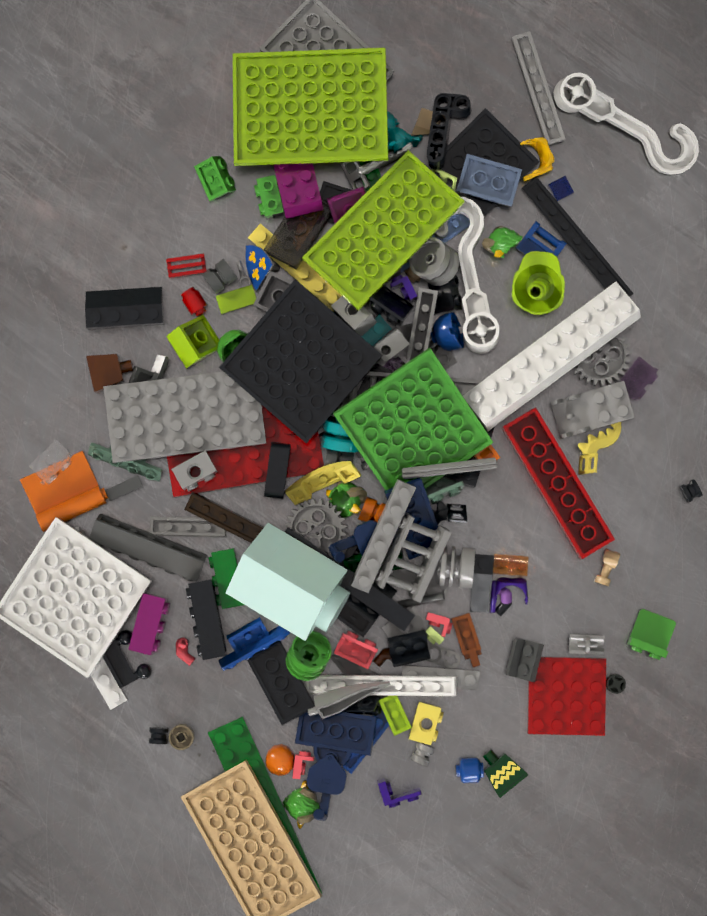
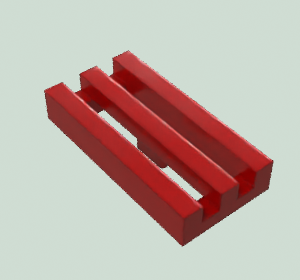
(186, 258)

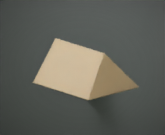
(423, 122)

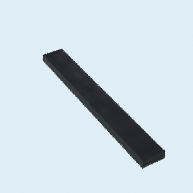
(572, 235)
(374, 599)

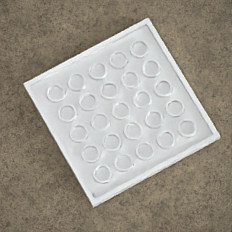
(72, 597)

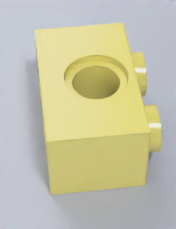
(424, 711)

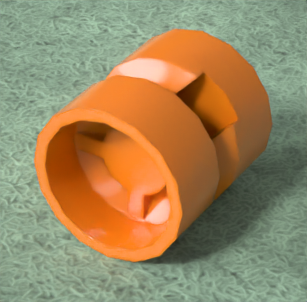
(371, 510)

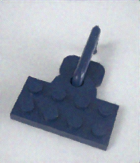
(418, 507)
(335, 735)

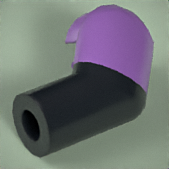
(506, 601)

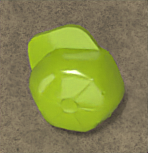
(538, 283)

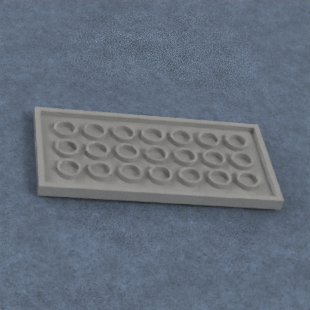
(181, 417)

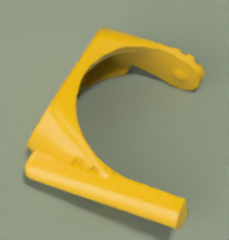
(546, 157)

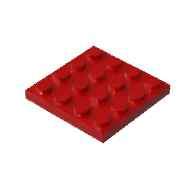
(568, 697)

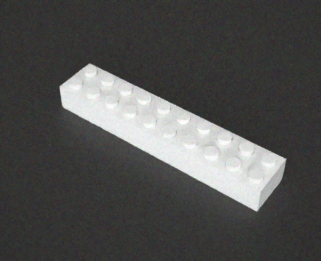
(552, 356)

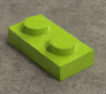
(394, 714)

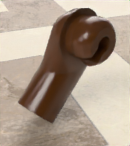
(381, 657)

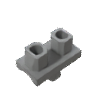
(586, 644)

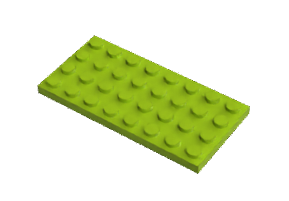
(383, 230)

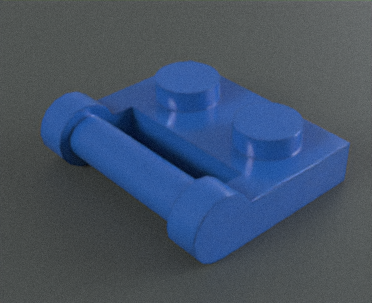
(530, 243)

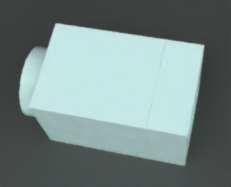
(289, 583)

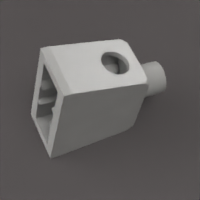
(395, 341)

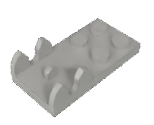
(592, 409)

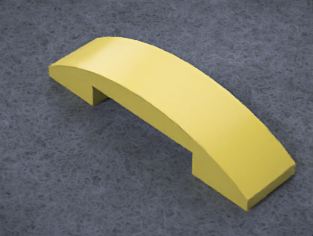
(321, 478)

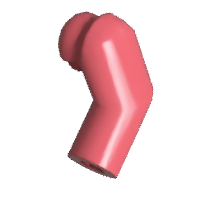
(182, 651)

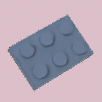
(489, 180)

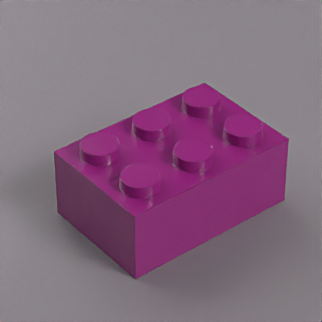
(298, 189)
(149, 624)

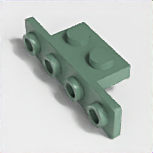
(138, 466)

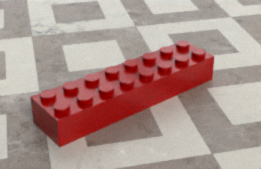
(558, 483)

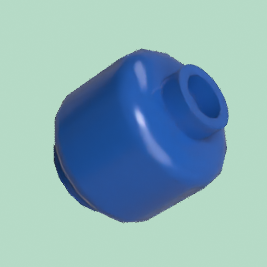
(470, 770)

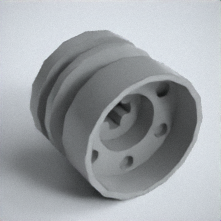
(457, 567)

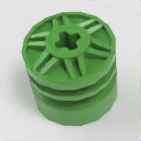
(315, 649)

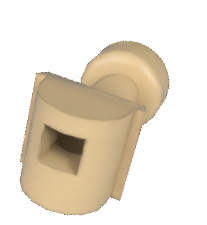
(610, 560)

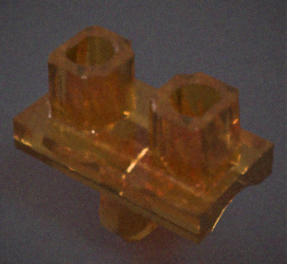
(510, 565)

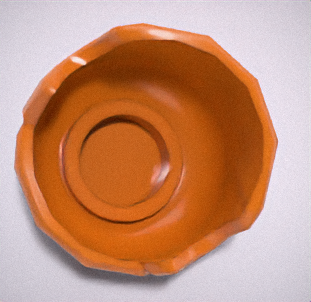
(280, 760)

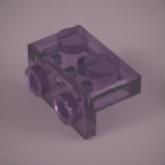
(638, 377)

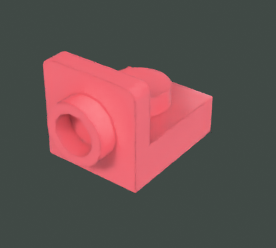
(436, 620)
(299, 767)

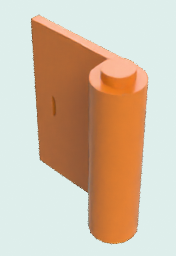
(68, 495)

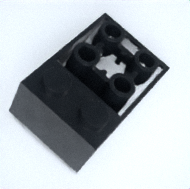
(390, 305)
(360, 616)

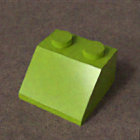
(194, 341)

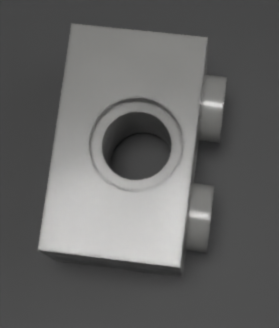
(359, 322)
(183, 475)
(416, 624)

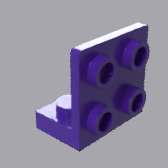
(393, 801)

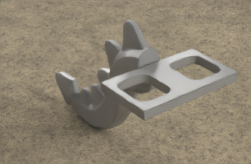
(367, 168)

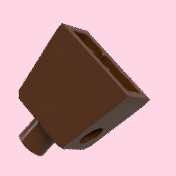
(107, 370)

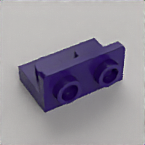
(407, 289)

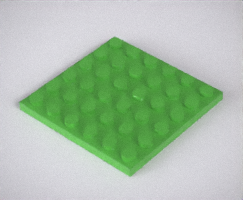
(412, 422)

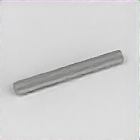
(449, 468)

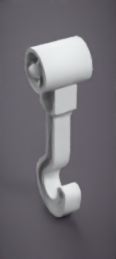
(580, 94)
(480, 327)

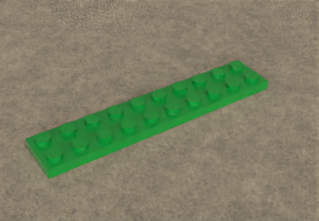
(233, 746)

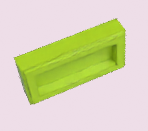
(236, 299)

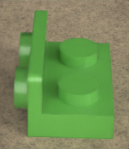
(215, 177)

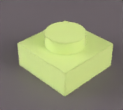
(433, 636)

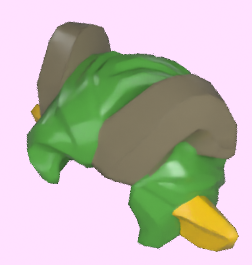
(501, 241)
(347, 498)
(301, 804)

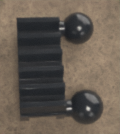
(120, 665)

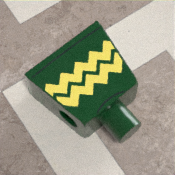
(503, 772)

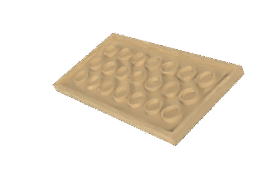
(251, 844)

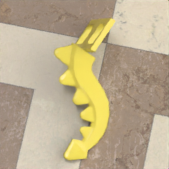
(594, 444)

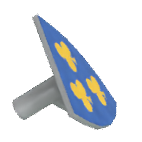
(258, 265)

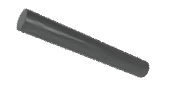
(426, 599)

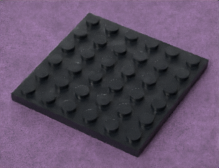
(300, 361)

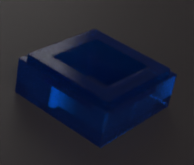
(561, 188)

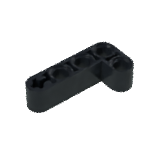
(442, 131)

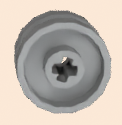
(435, 262)

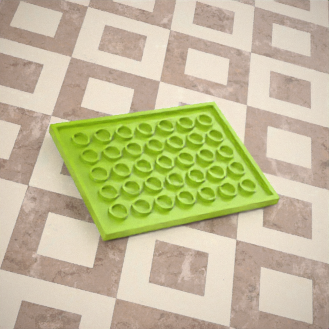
(310, 106)

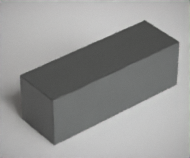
(124, 488)

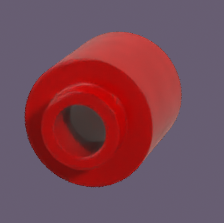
(194, 301)

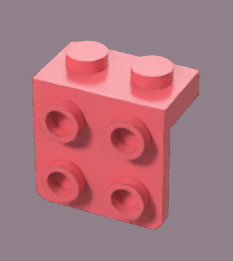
(355, 650)

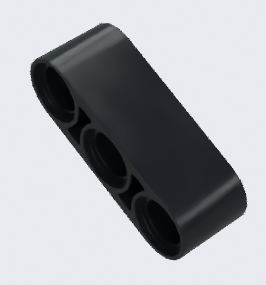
(277, 470)

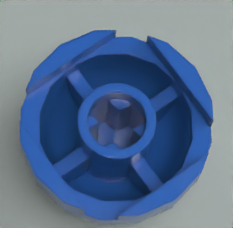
(447, 332)

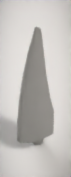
(339, 699)

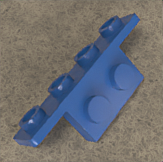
(249, 641)

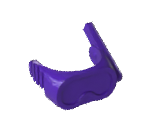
(503, 582)

